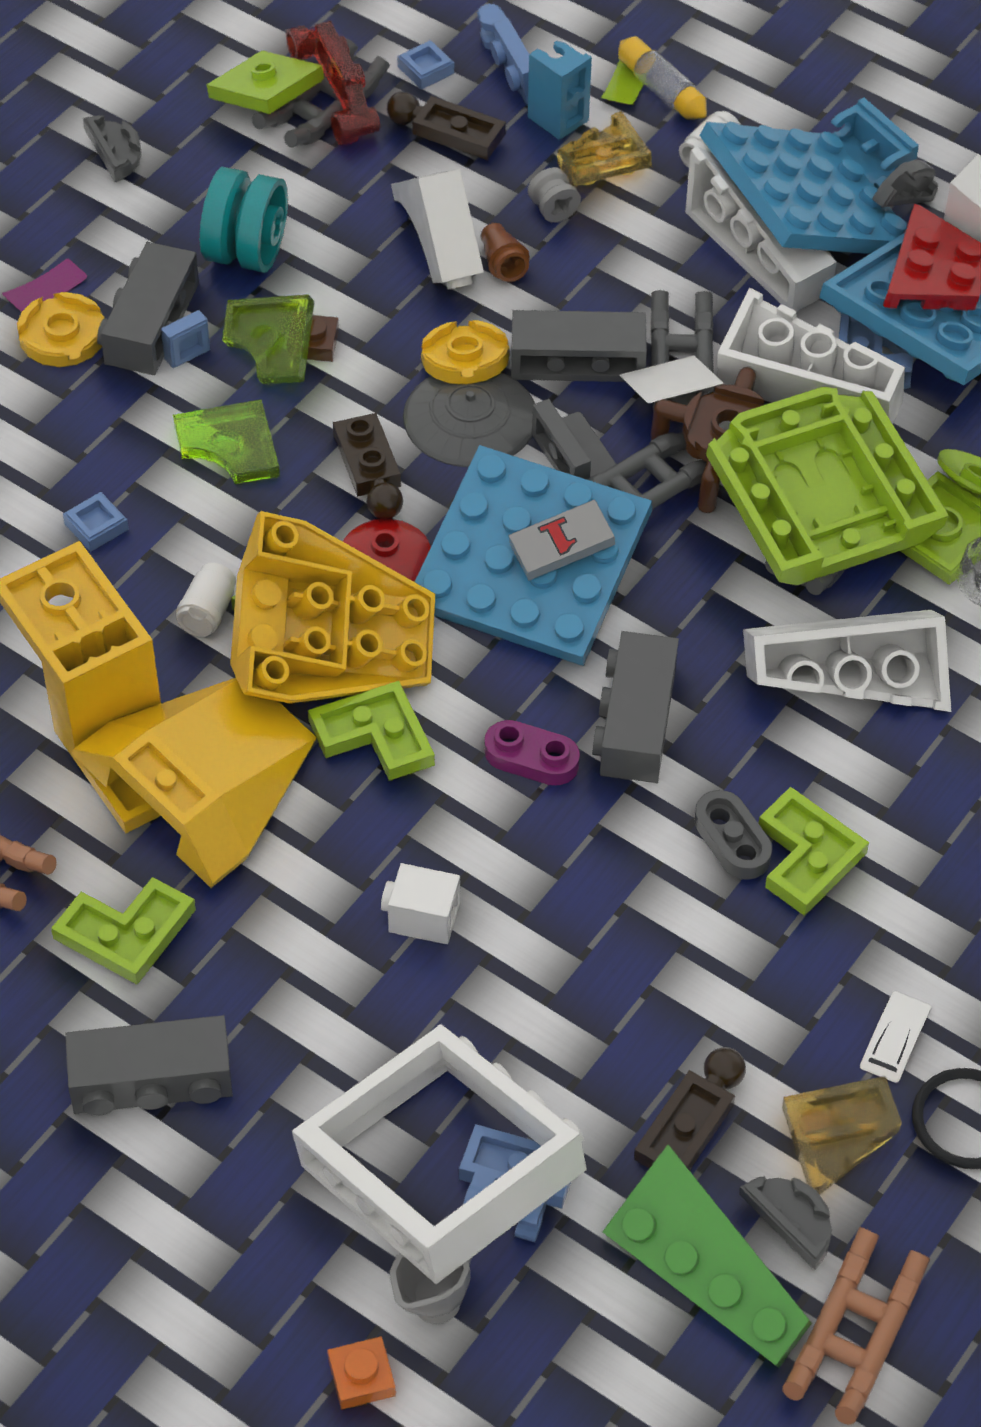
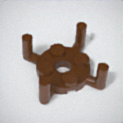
(702, 422)

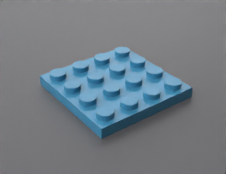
(804, 187)
(939, 337)
(481, 579)

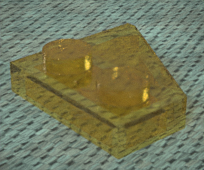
(604, 153)
(840, 1127)

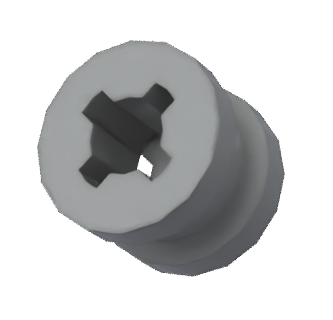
(554, 194)

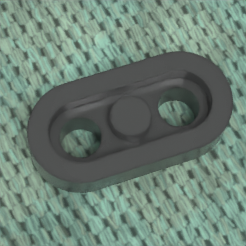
(735, 838)

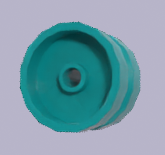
(243, 219)

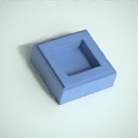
(425, 64)
(185, 339)
(95, 521)

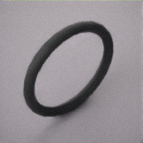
(918, 1123)

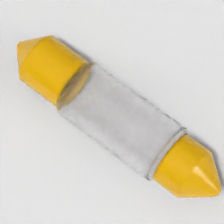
(662, 78)

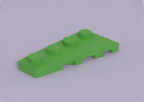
(698, 1251)

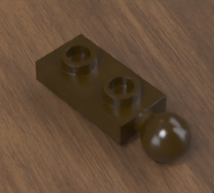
(448, 124)
(370, 464)
(694, 1110)

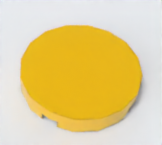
(60, 329)
(465, 352)

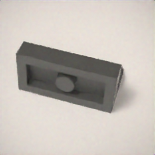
(569, 442)

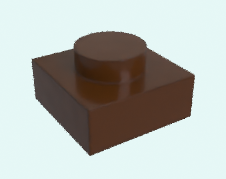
(323, 338)

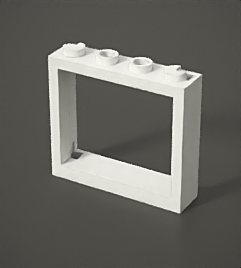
(487, 1215)

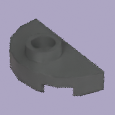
(115, 144)
(907, 185)
(794, 1213)

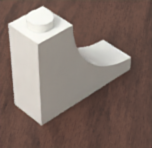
(443, 225)

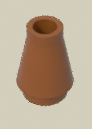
(504, 254)

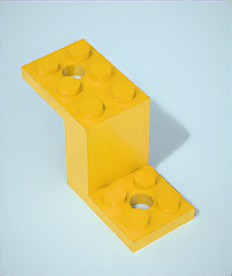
(91, 655)

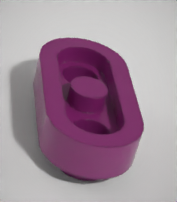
(530, 752)

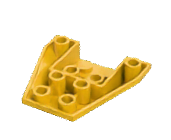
(324, 617)
(207, 766)

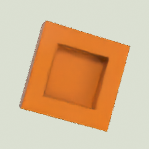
(361, 1372)

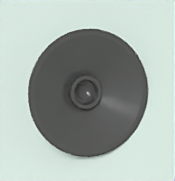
(456, 418)

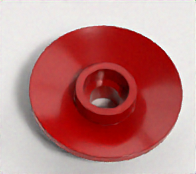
(404, 542)

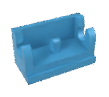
(559, 89)
(874, 141)

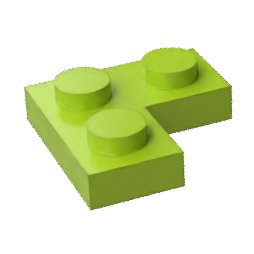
(379, 718)
(819, 848)
(127, 940)

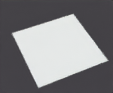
(671, 379)

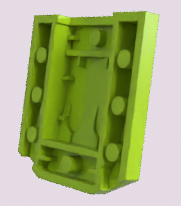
(824, 483)

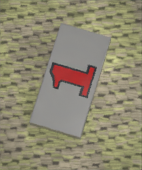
(561, 539)

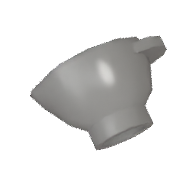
(422, 1296)

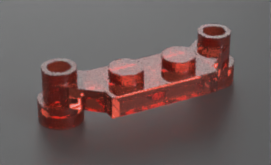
(343, 75)

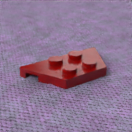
(936, 265)

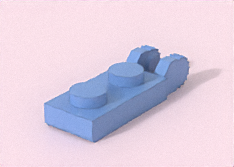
(505, 47)

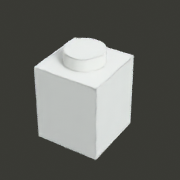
(422, 903)

